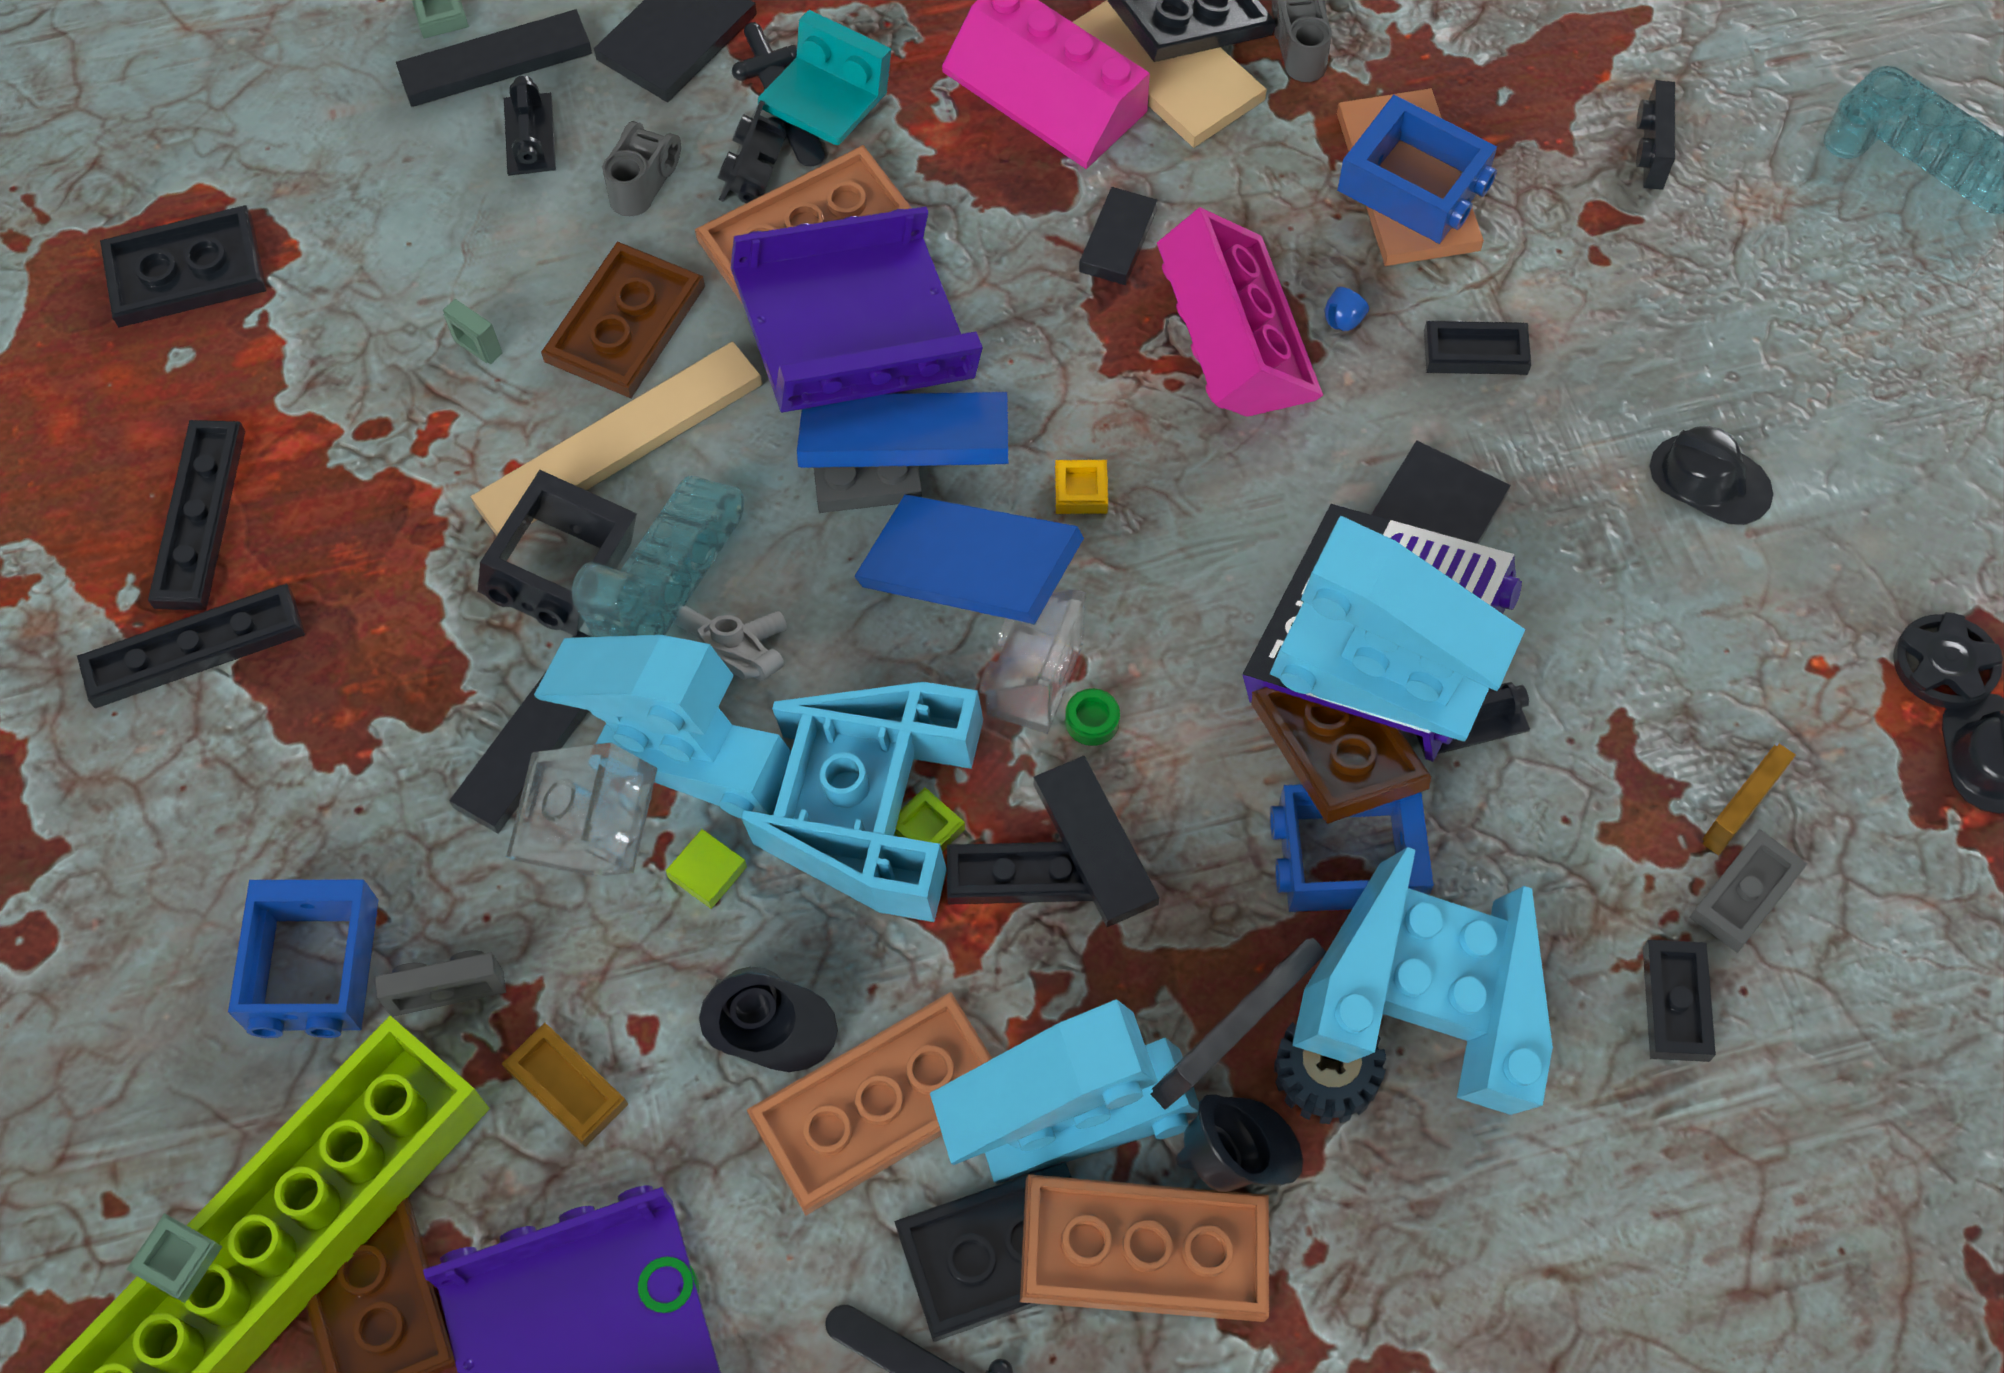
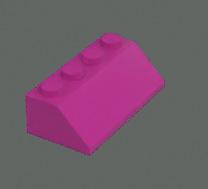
(1048, 76)
(1237, 316)

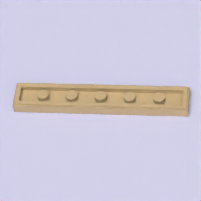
(629, 431)

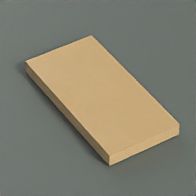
(1189, 92)

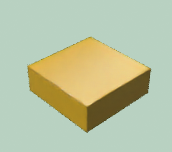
(1081, 487)

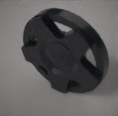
(1948, 659)

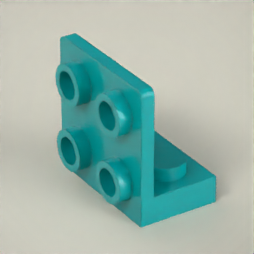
(830, 81)

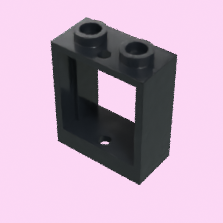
(572, 512)

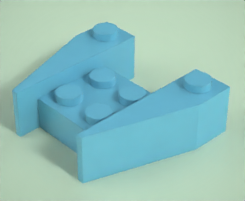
(1394, 636)
(664, 708)
(849, 787)
(1440, 971)
(1062, 1096)

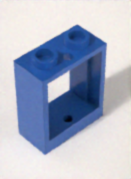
(1402, 200)
(1296, 804)
(302, 901)

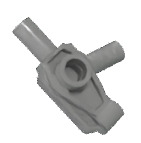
(738, 642)

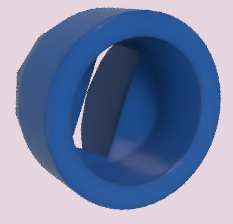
(1345, 309)

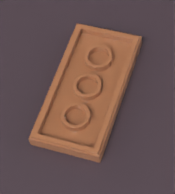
(831, 192)
(1397, 242)
(867, 1104)
(1145, 1248)

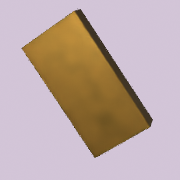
(1747, 798)
(565, 1084)

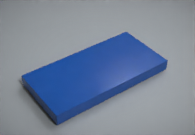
(906, 431)
(970, 558)

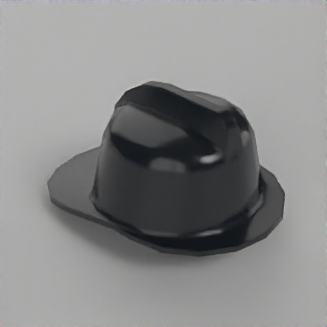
(1712, 475)
(1976, 752)
(768, 1020)
(1240, 1145)

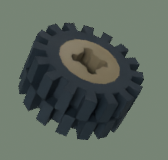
(1316, 1081)

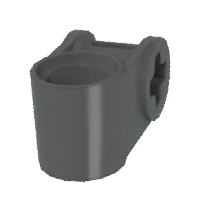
(1302, 37)
(639, 168)

